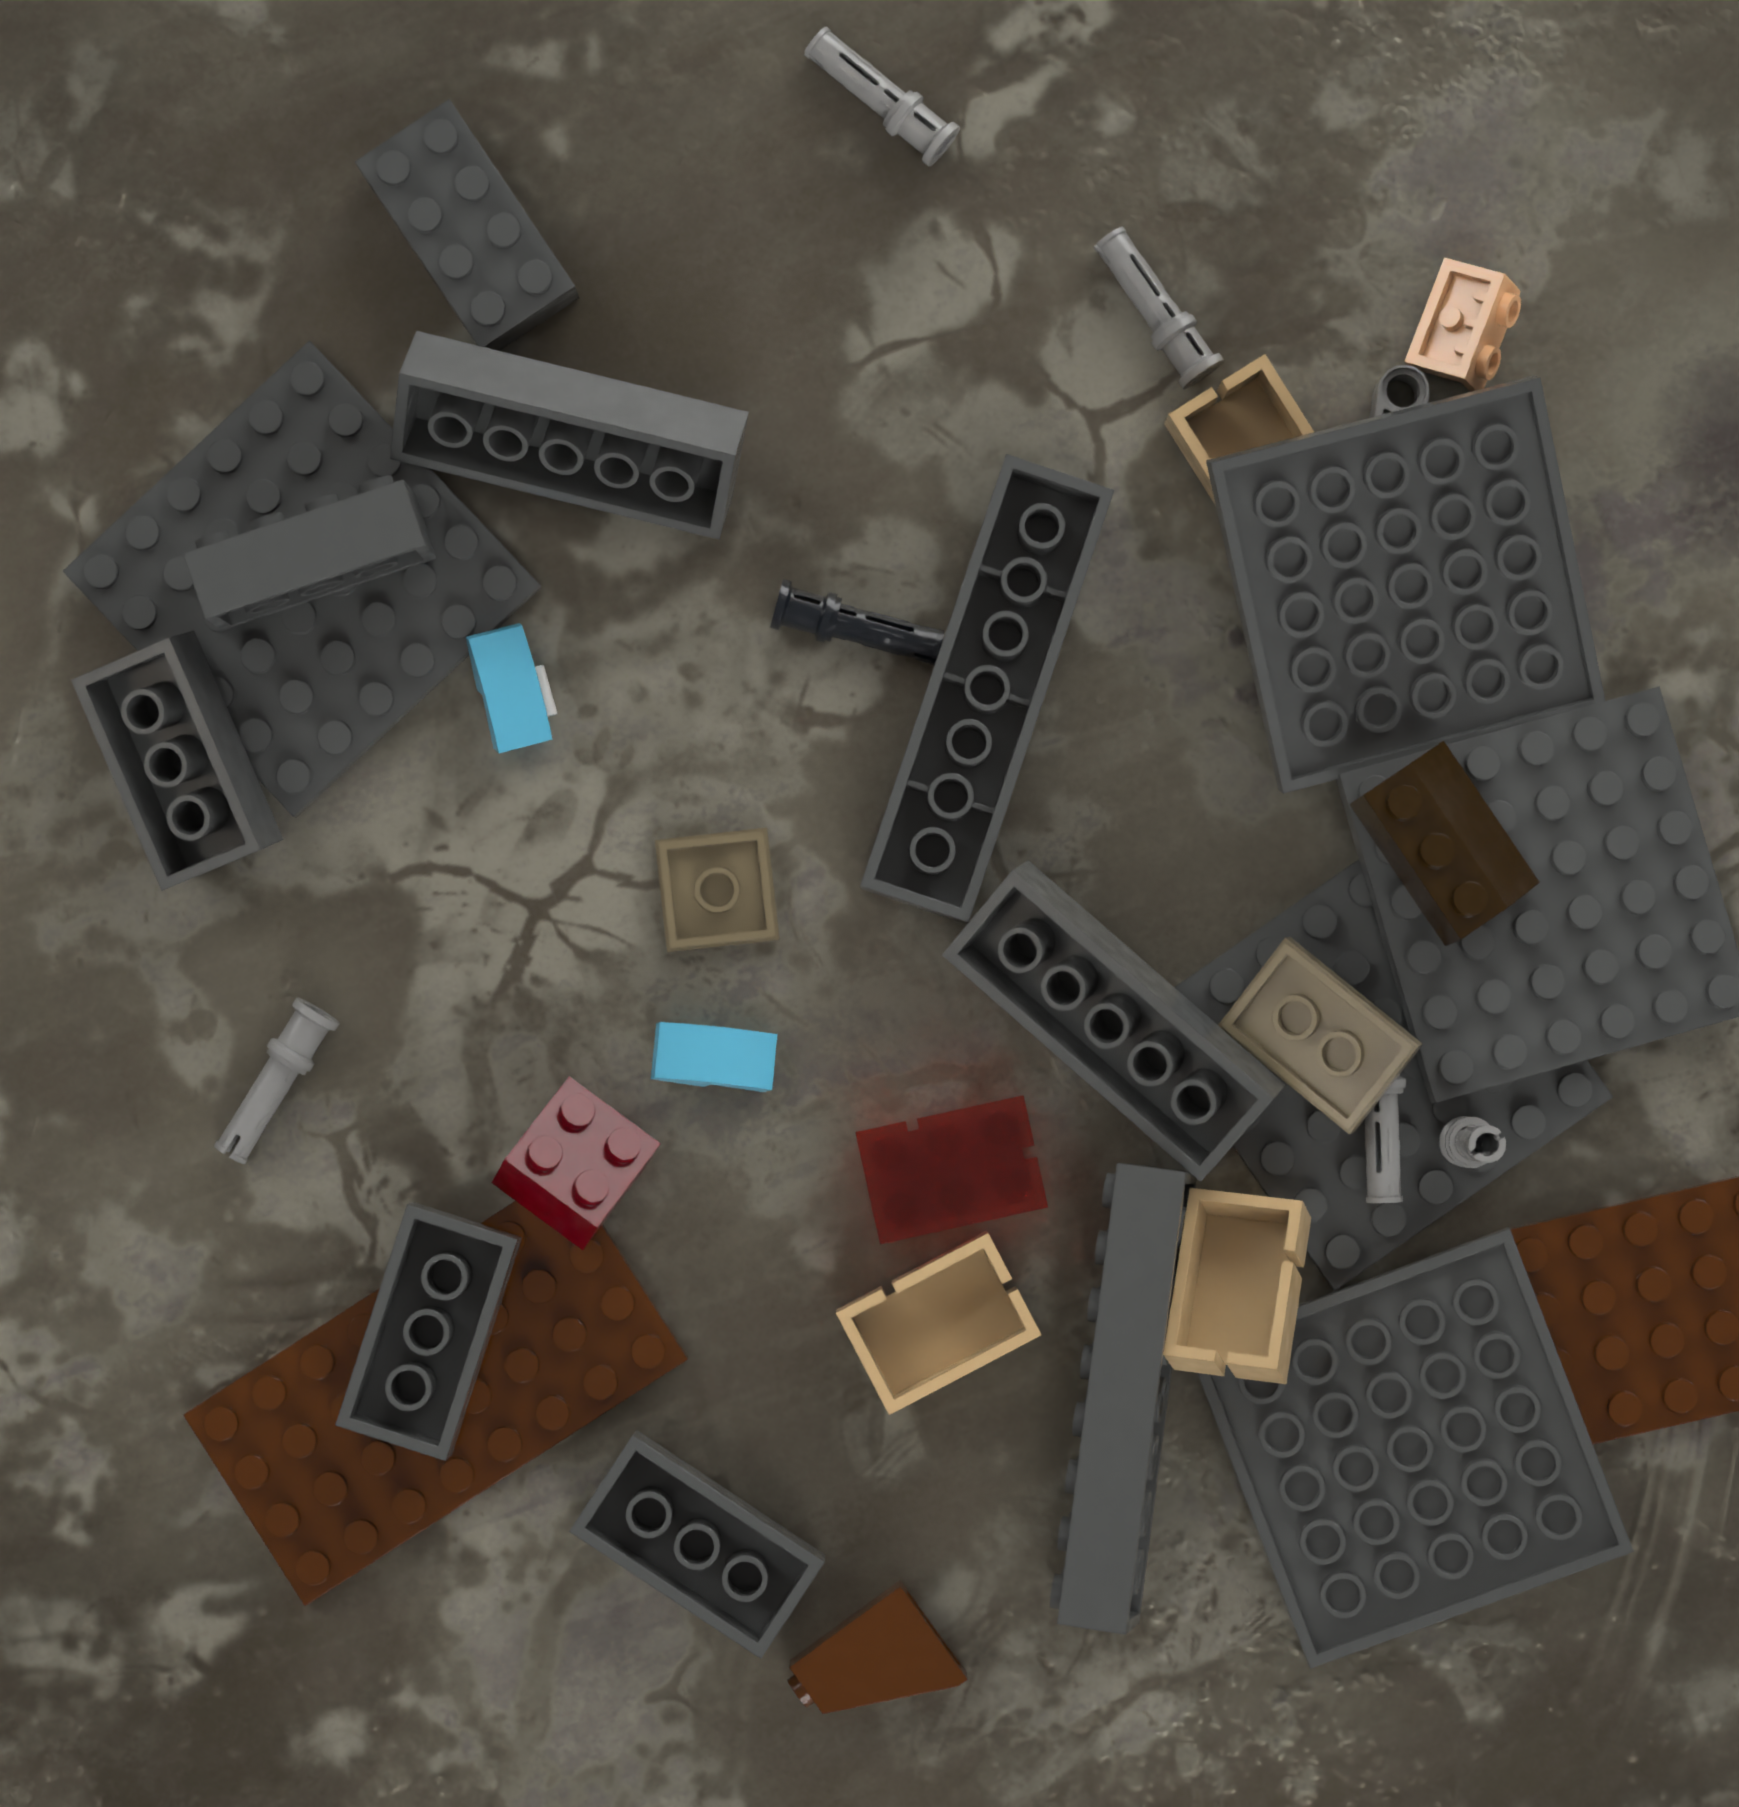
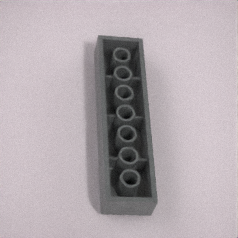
(986, 689)
(1124, 1403)

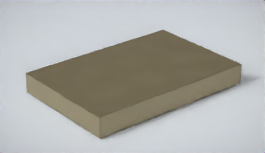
(1319, 1035)

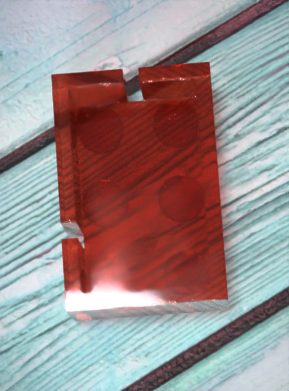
(951, 1170)

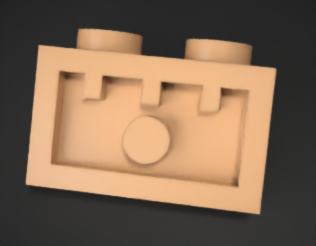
(1465, 324)

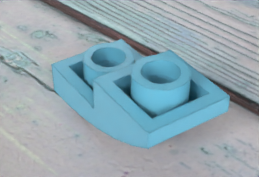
(509, 688)
(714, 1056)

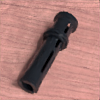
(830, 618)

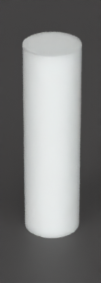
(546, 691)

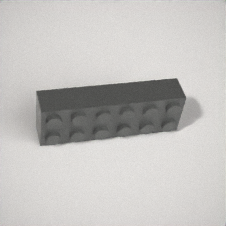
(567, 434)
(1113, 1019)

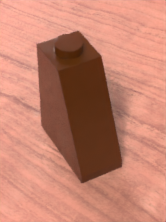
(876, 1657)

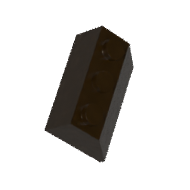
(1445, 844)

